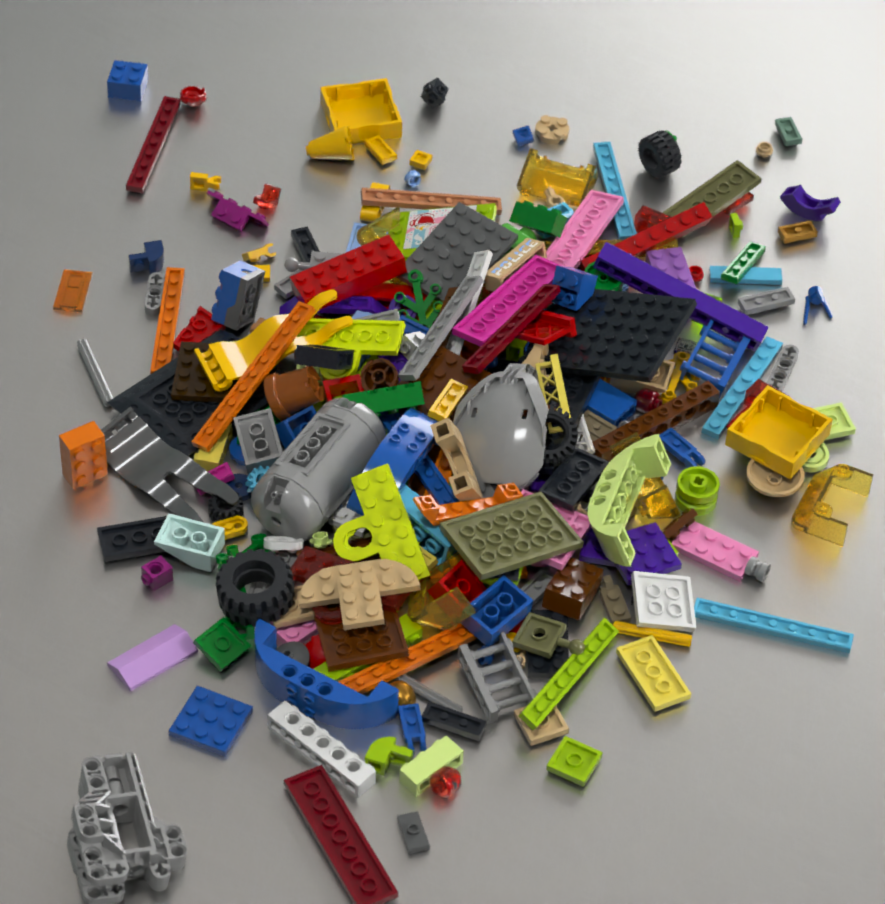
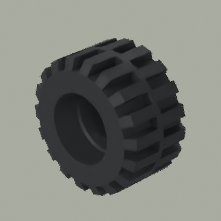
(659, 154)

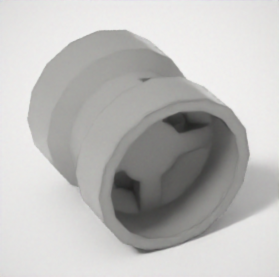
(757, 569)

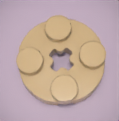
(558, 125)

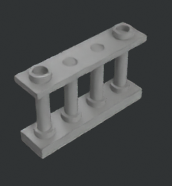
(484, 691)

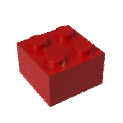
(460, 577)

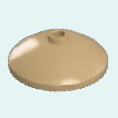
(772, 483)

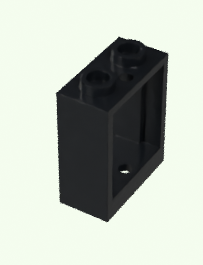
(324, 356)

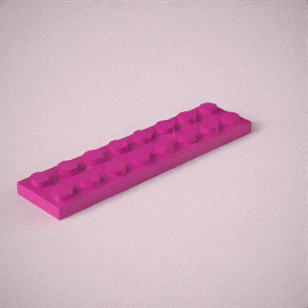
(505, 301)

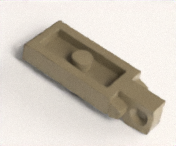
(614, 601)

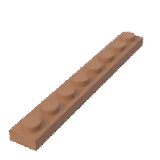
(422, 200)

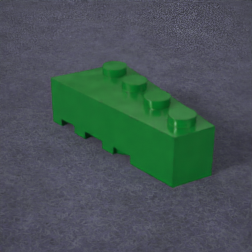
(390, 398)

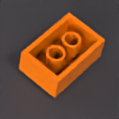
(83, 454)

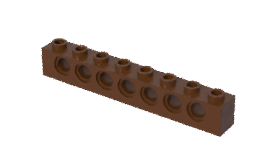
(669, 415)

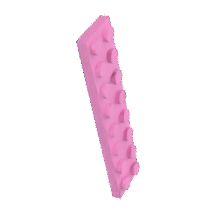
(584, 228)

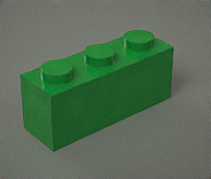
(538, 218)

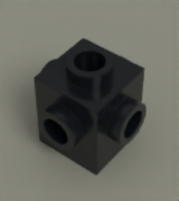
(434, 92)

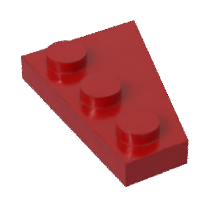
(198, 329)

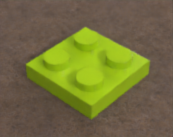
(574, 761)

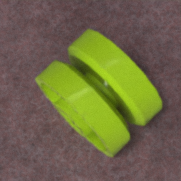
(697, 489)

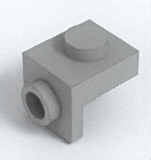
(410, 343)

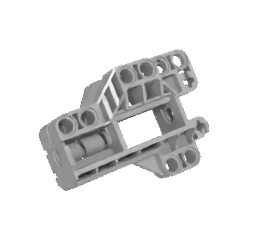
(95, 834)

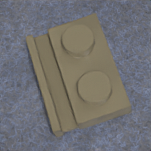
(597, 426)

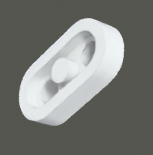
(278, 543)

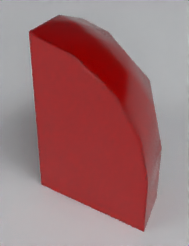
(316, 653)

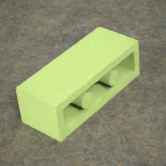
(418, 772)

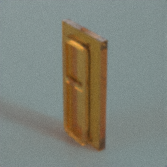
(72, 291)

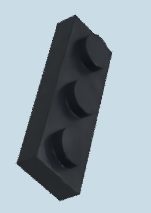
(454, 721)

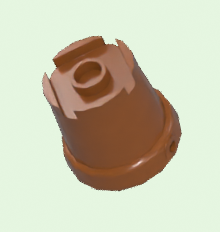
(293, 391)

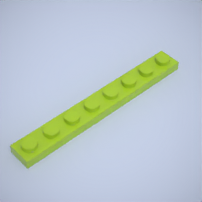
(568, 674)

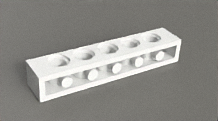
(322, 748)

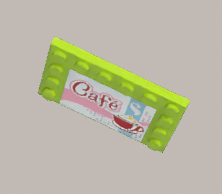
(418, 224)

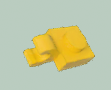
(202, 182)
(254, 255)

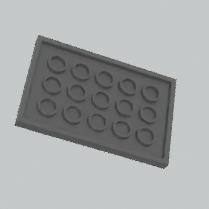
(450, 248)

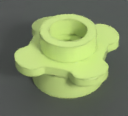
(320, 540)

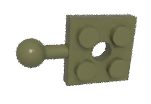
(545, 645)

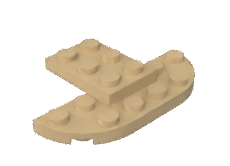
(358, 589)

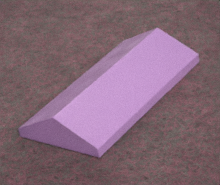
(153, 657)

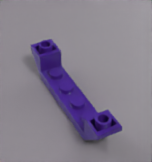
(346, 306)

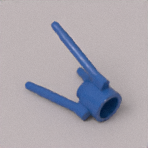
(816, 297)

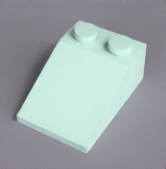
(191, 541)

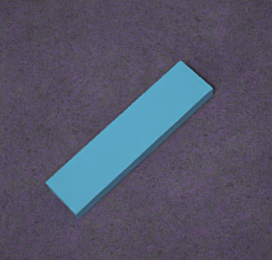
(755, 275)

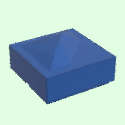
(523, 136)

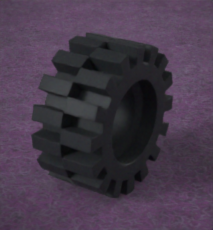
(220, 514)

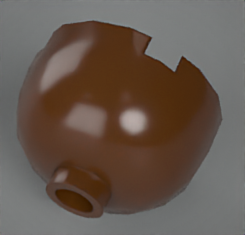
(379, 374)

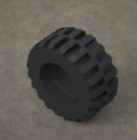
(250, 568)

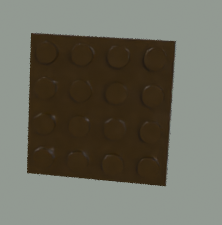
(190, 379)

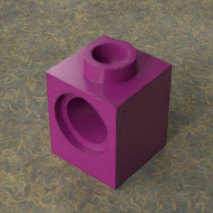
(157, 573)

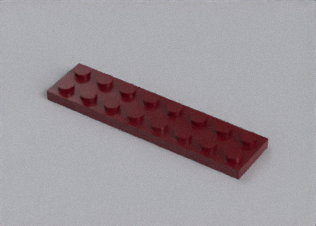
(340, 837)

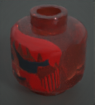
(445, 781)

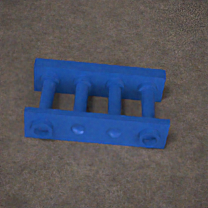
(725, 371)

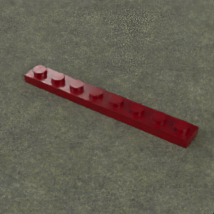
(153, 144)
(511, 328)

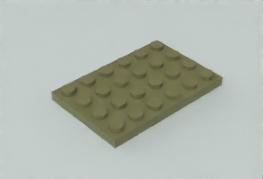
(511, 535)

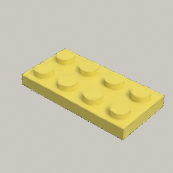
(653, 673)

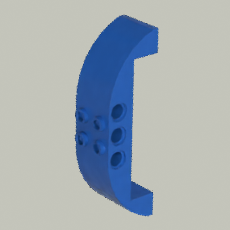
(402, 449)
(316, 693)

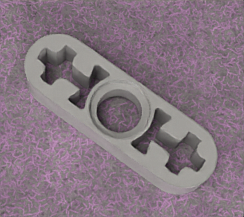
(151, 287)

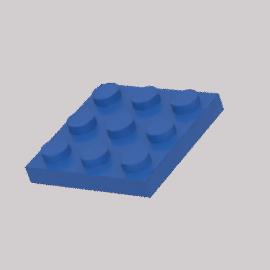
(210, 721)

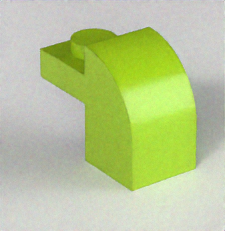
(384, 752)

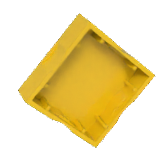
(362, 107)
(778, 432)

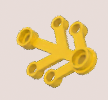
(678, 359)

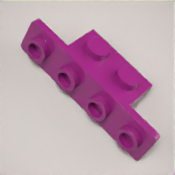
(232, 214)

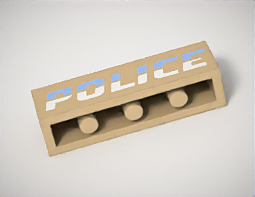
(513, 262)

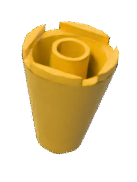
(332, 146)

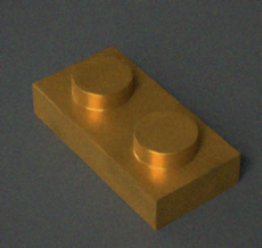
(797, 231)

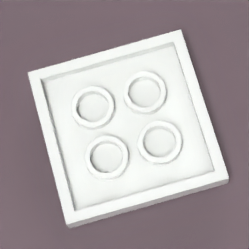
(663, 601)

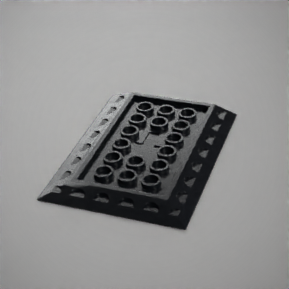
(178, 420)

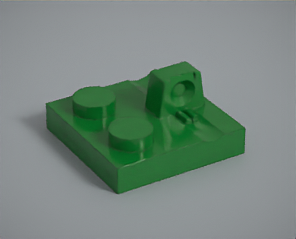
(222, 644)

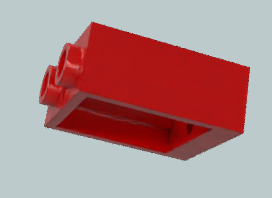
(342, 386)

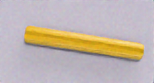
(659, 634)

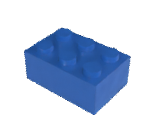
(498, 611)

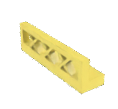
(559, 385)

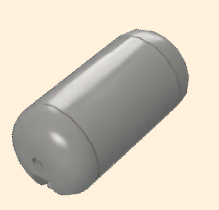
(317, 469)

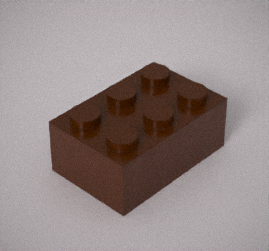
(573, 588)

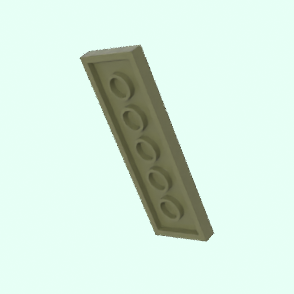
(719, 190)

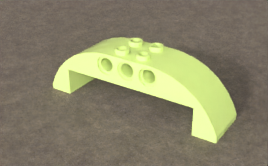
(618, 492)

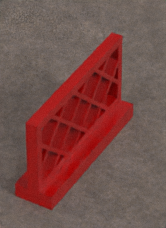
(547, 328)

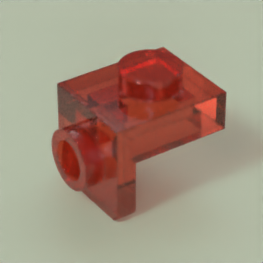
(268, 198)

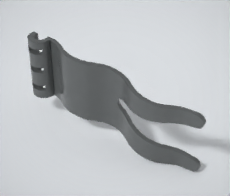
(146, 461)

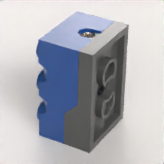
(237, 295)

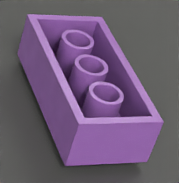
(671, 262)

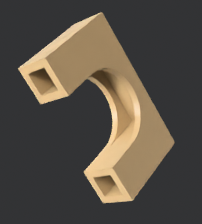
(464, 480)

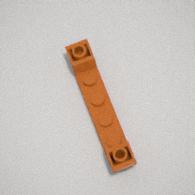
(440, 513)

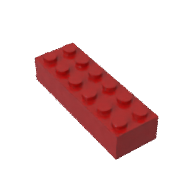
(351, 271)

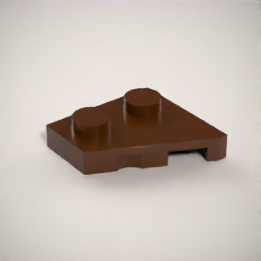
(686, 519)

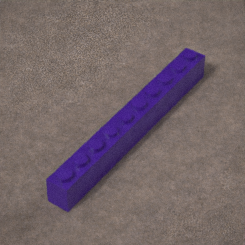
(653, 281)

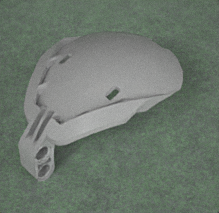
(496, 437)

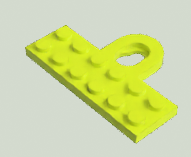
(363, 337)
(387, 521)

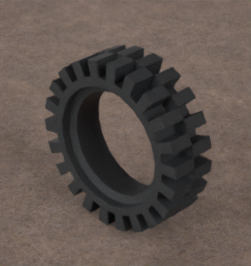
(571, 436)

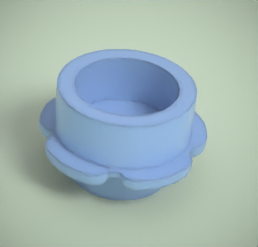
(412, 178)

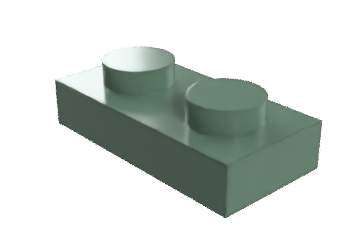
(788, 131)

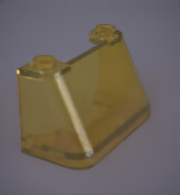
(566, 180)

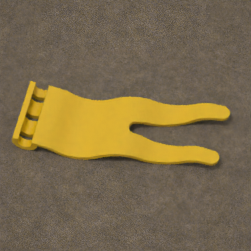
(233, 358)

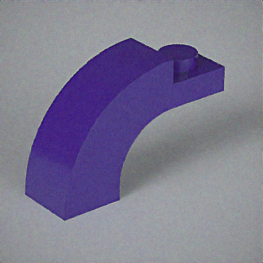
(806, 206)

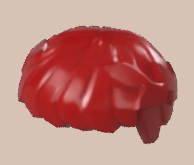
(193, 96)

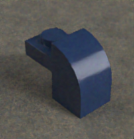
(150, 260)

